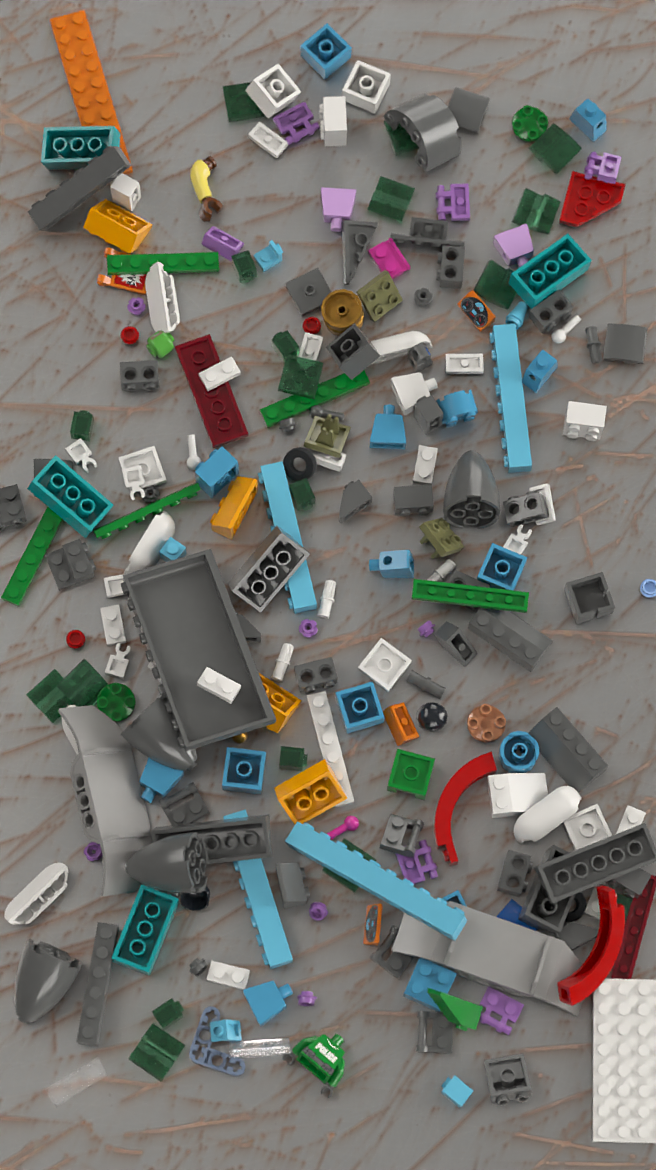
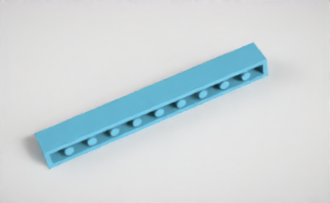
(376, 880)

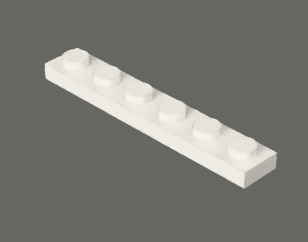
(329, 741)
(631, 818)

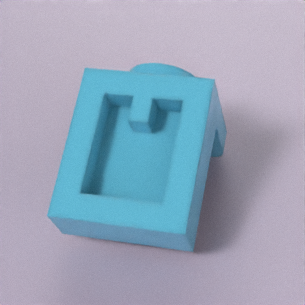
(269, 256)
(225, 1030)

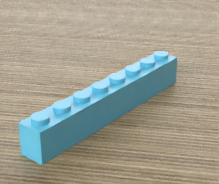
(511, 398)
(283, 515)
(263, 907)

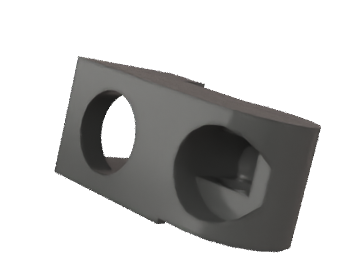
(419, 357)

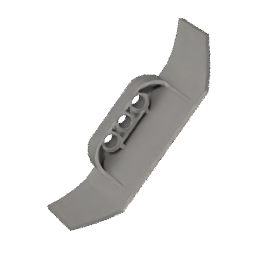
(108, 794)
(495, 955)

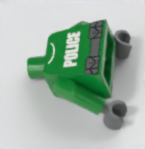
(321, 1057)

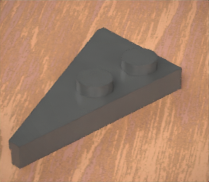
(355, 238)

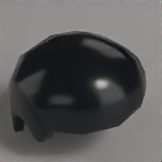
(431, 716)
(195, 901)

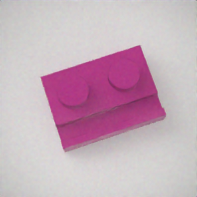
(389, 258)

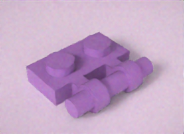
(294, 118)
(606, 171)
(459, 202)
(411, 866)
(501, 1005)

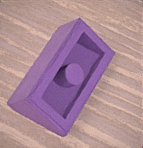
(222, 243)

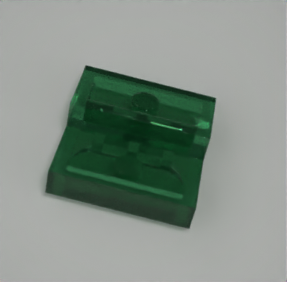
(555, 148)
(391, 199)
(536, 211)
(495, 286)
(82, 685)
(48, 697)
(156, 1052)

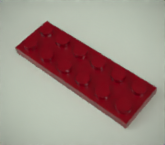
(215, 406)

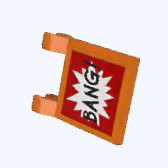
(130, 283)

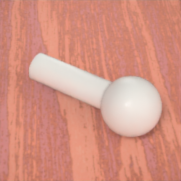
(559, 335)
(193, 459)

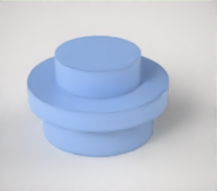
(648, 588)

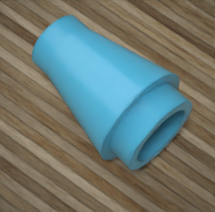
(517, 315)

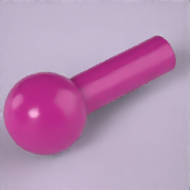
(351, 823)

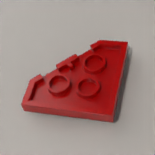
(589, 199)

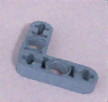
(210, 1053)

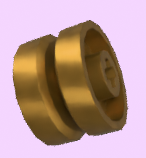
(341, 310)

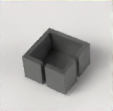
(587, 598)

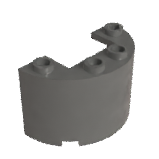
(430, 127)

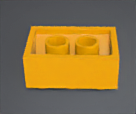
(117, 226)
(234, 506)
(282, 703)
(310, 792)

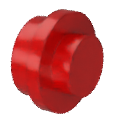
(312, 325)
(129, 335)
(75, 639)

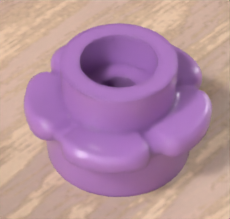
(136, 310)
(426, 629)
(305, 632)
(88, 851)
(318, 911)
(306, 998)

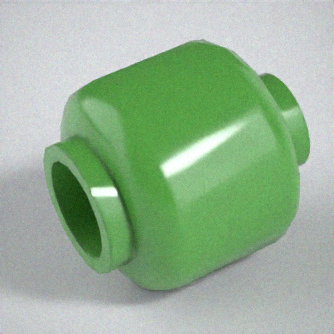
(160, 344)

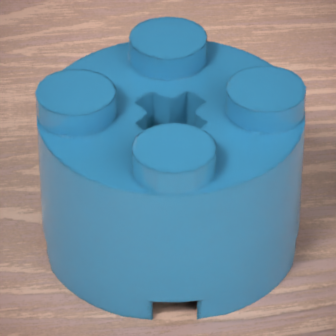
(458, 407)
(528, 747)

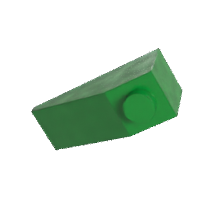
(457, 1010)

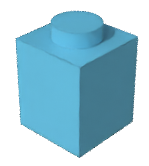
(172, 550)
(456, 1091)

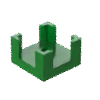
(411, 773)

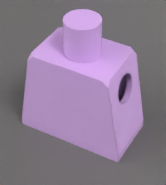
(337, 206)
(515, 245)

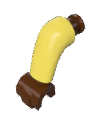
(199, 174)

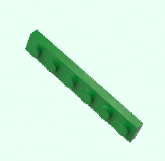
(172, 262)
(326, 392)
(154, 508)
(32, 558)
(470, 595)

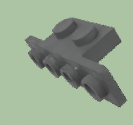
(427, 231)

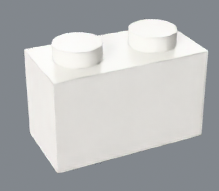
(125, 191)

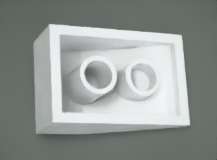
(515, 792)

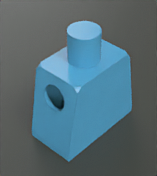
(588, 118)
(541, 368)
(388, 430)
(394, 564)
(158, 780)
(267, 1000)

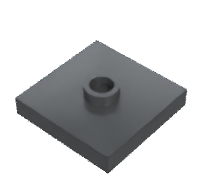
(308, 291)

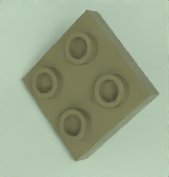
(379, 296)
(327, 436)
(441, 537)

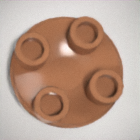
(486, 723)

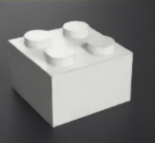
(366, 86)
(273, 91)
(333, 121)
(584, 420)

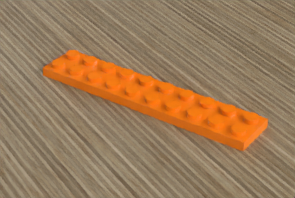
(85, 73)

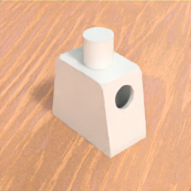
(410, 389)

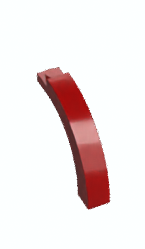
(466, 776)
(604, 952)

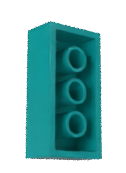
(76, 145)
(550, 271)
(70, 496)
(145, 930)

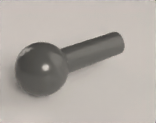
(318, 411)

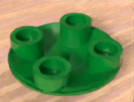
(529, 123)
(116, 701)

